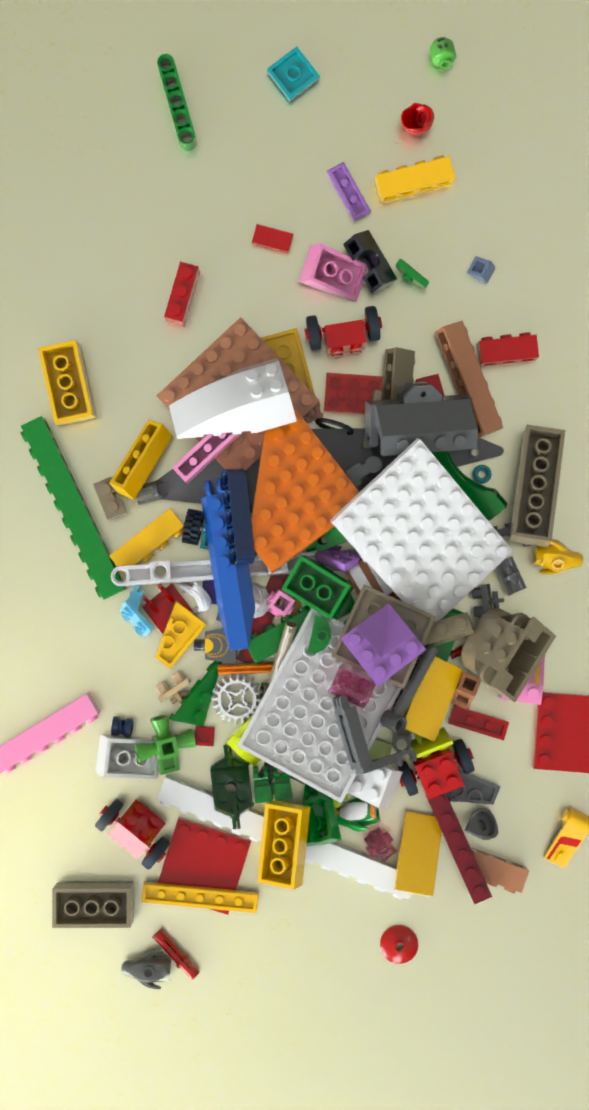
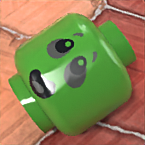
(442, 52)

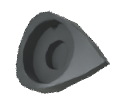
(482, 824)

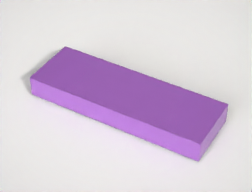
(348, 191)

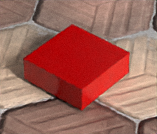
(204, 735)

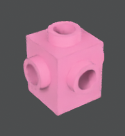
(287, 606)

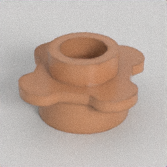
(318, 414)

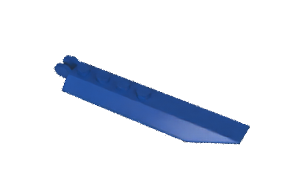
(231, 581)

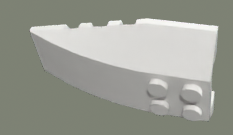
(242, 401)

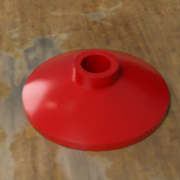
(399, 935)

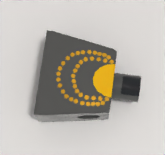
(216, 647)

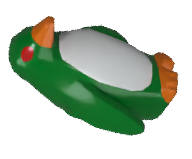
(357, 815)

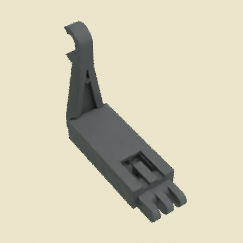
(355, 741)

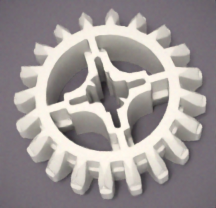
(244, 704)

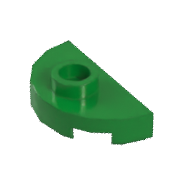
(411, 275)
(320, 635)

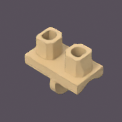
(165, 692)

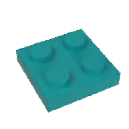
(293, 73)

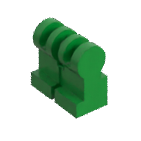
(265, 790)

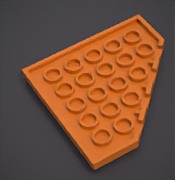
(295, 493)

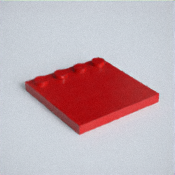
(562, 733)
(204, 857)

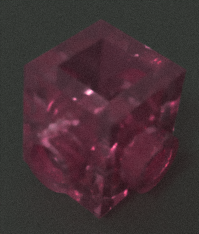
(380, 844)

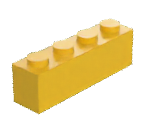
(414, 179)
(141, 459)
(148, 540)

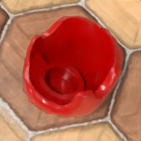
(417, 118)

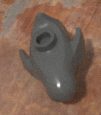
(148, 969)

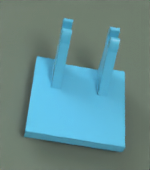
(130, 613)

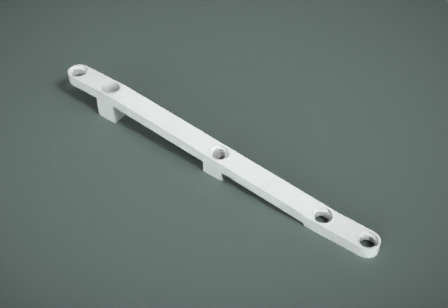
(196, 571)

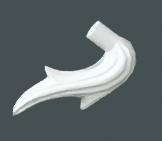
(201, 596)

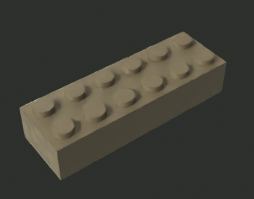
(537, 486)

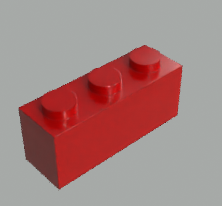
(182, 293)
(507, 349)

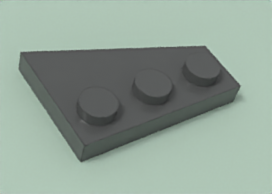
(474, 790)

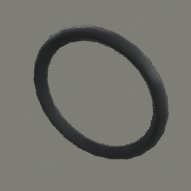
(318, 421)

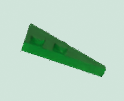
(197, 702)

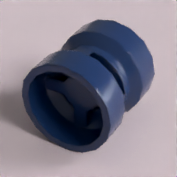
(118, 728)

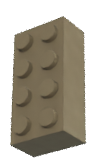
(92, 905)

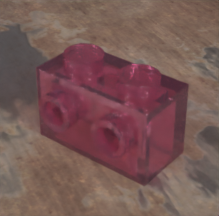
(355, 688)

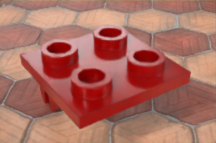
(161, 605)

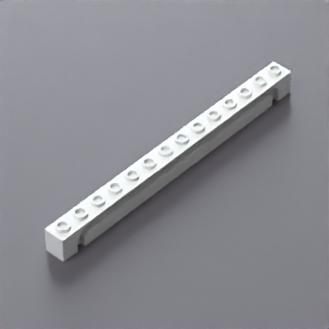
(330, 856)

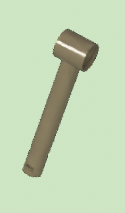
(284, 646)

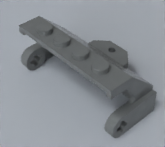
(421, 413)

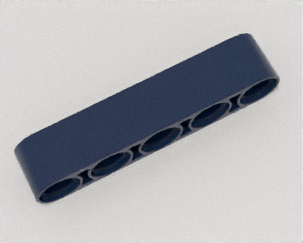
(237, 516)

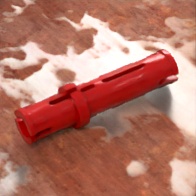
(186, 966)

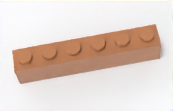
(468, 376)

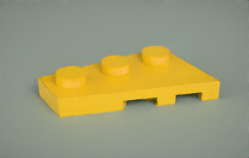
(178, 635)

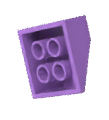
(383, 644)

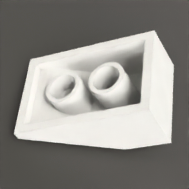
(119, 760)

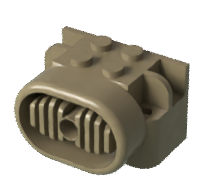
(506, 650)

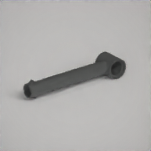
(394, 719)

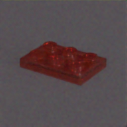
(349, 392)

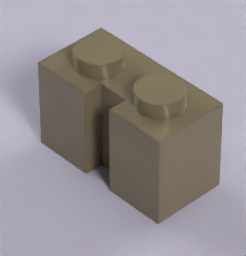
(111, 505)

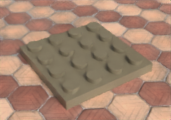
(367, 604)

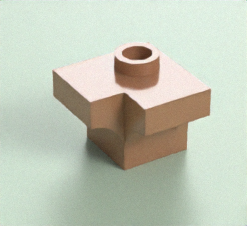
(465, 691)

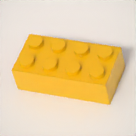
(66, 383)
(283, 844)

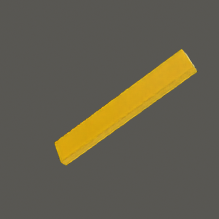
(200, 897)

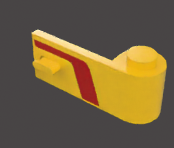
(569, 838)

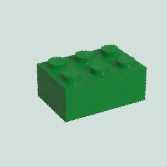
(318, 587)

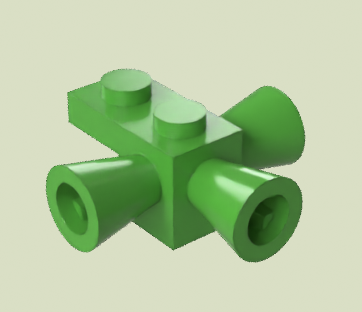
(164, 745)

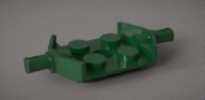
(236, 772)

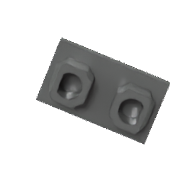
(510, 576)
(485, 593)

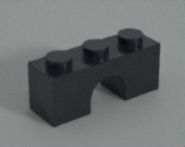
(364, 248)

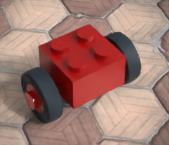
(344, 336)
(438, 771)
(135, 831)

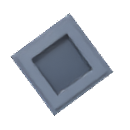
(481, 269)

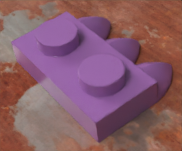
(338, 558)

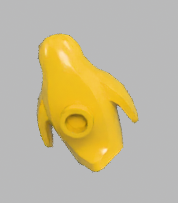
(556, 558)

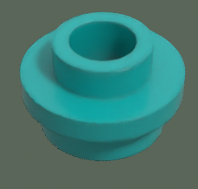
(486, 470)

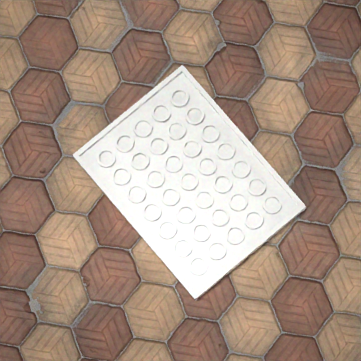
(422, 532)
(297, 718)

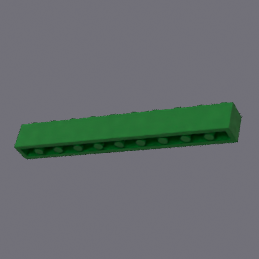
(72, 505)

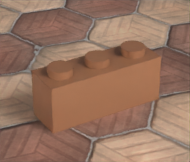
(501, 871)

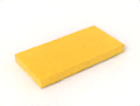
(290, 351)
(432, 699)
(418, 854)

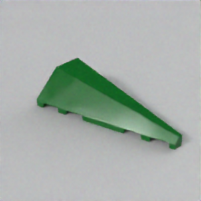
(323, 822)

